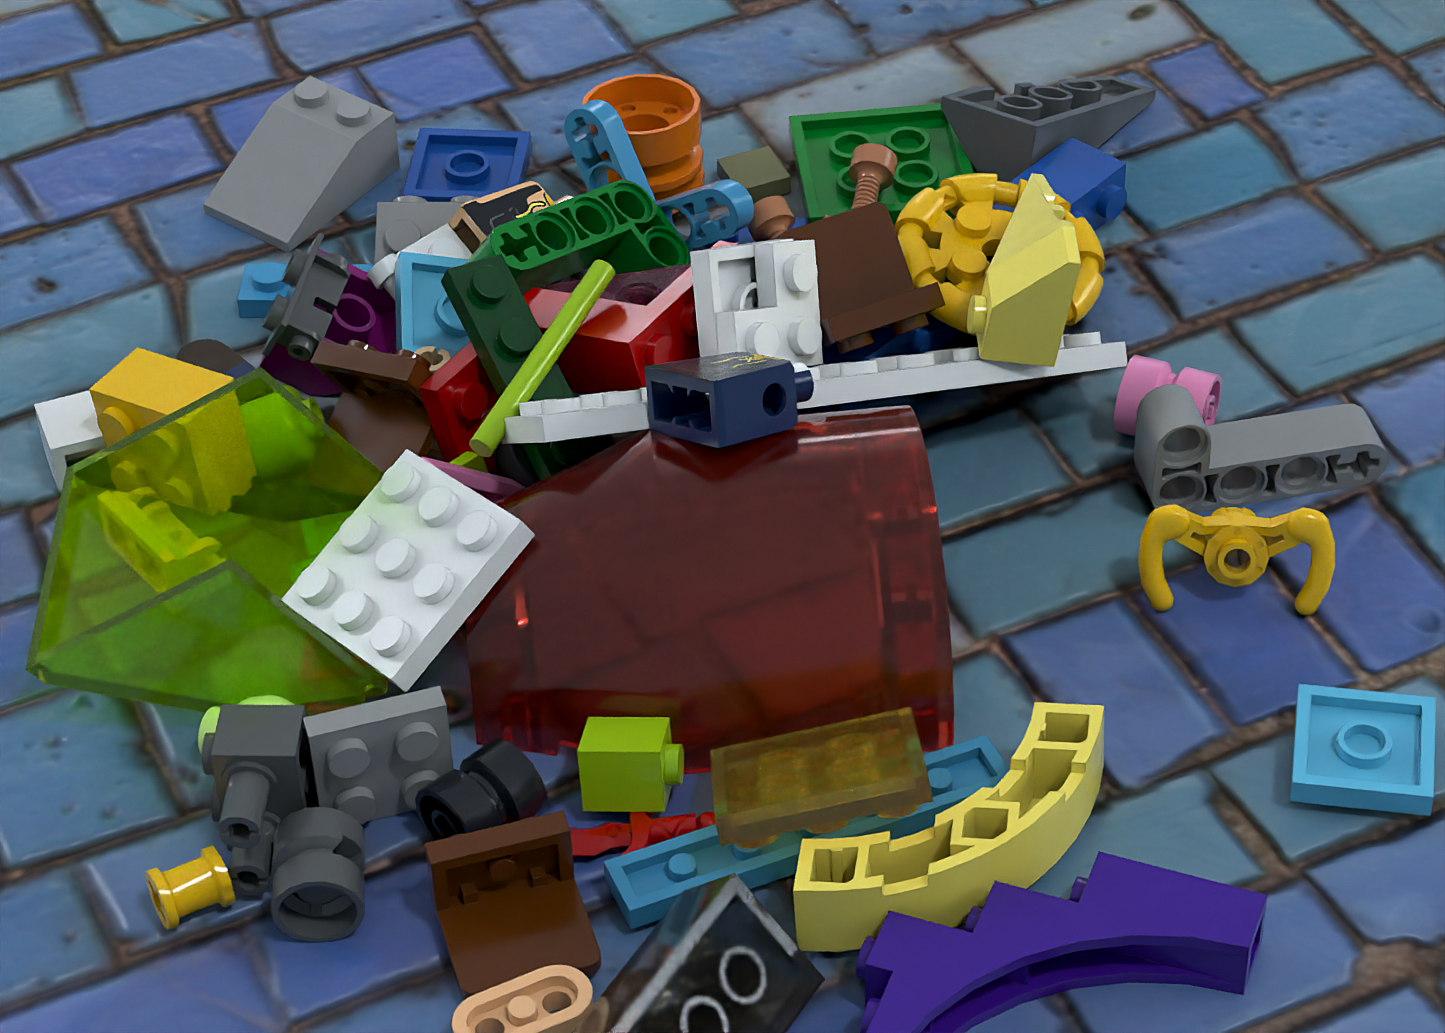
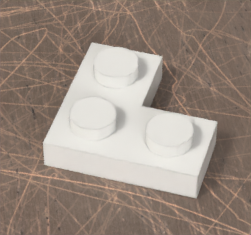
(787, 310)

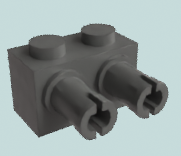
(259, 780)

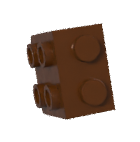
(864, 278)
(379, 400)
(510, 902)

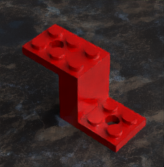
(601, 357)

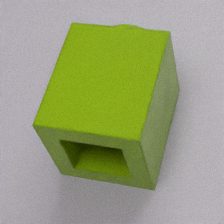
(628, 764)

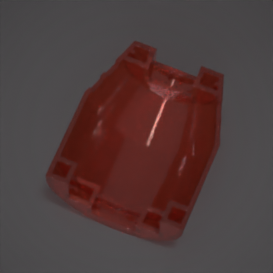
(723, 590)

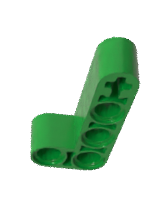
(605, 224)

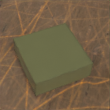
(757, 172)

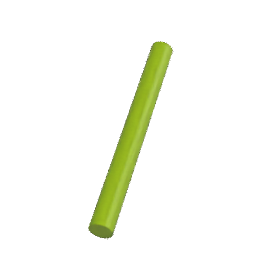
(542, 357)

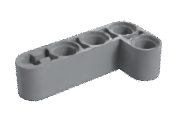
(1252, 457)

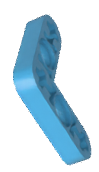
(693, 203)

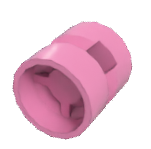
(1146, 374)

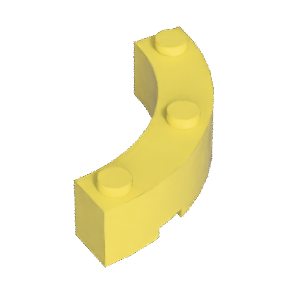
(945, 870)

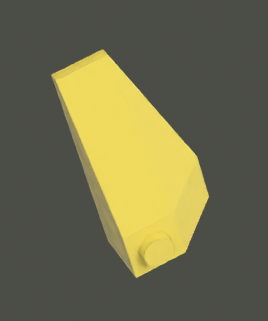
(1028, 283)

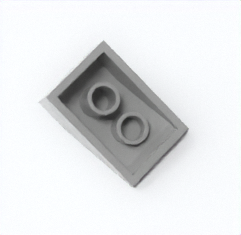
(305, 164)

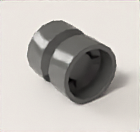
(318, 874)

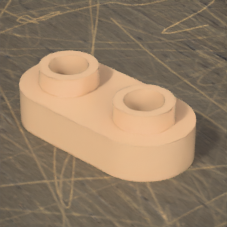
(526, 1004)

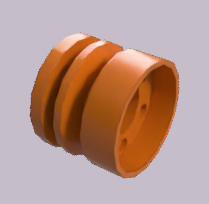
(663, 127)

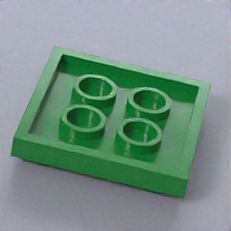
(916, 134)

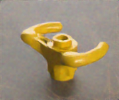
(1237, 548)

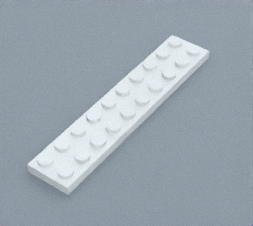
(833, 384)

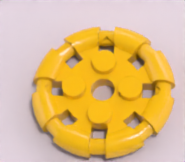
(958, 248)

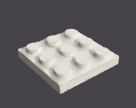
(407, 569)

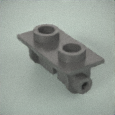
(312, 280)

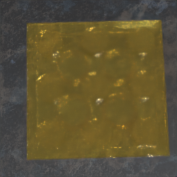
(818, 778)

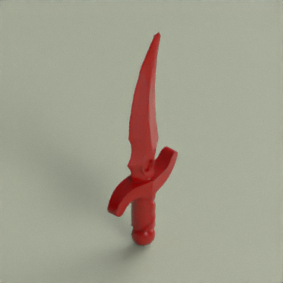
(637, 834)

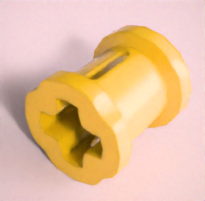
(190, 887)

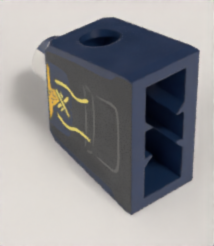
(747, 397)

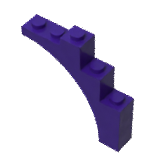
(1027, 945)

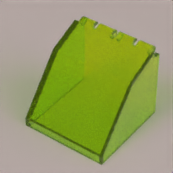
(187, 543)

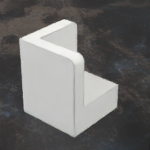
(68, 431)

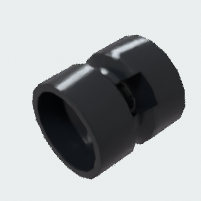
(489, 790)

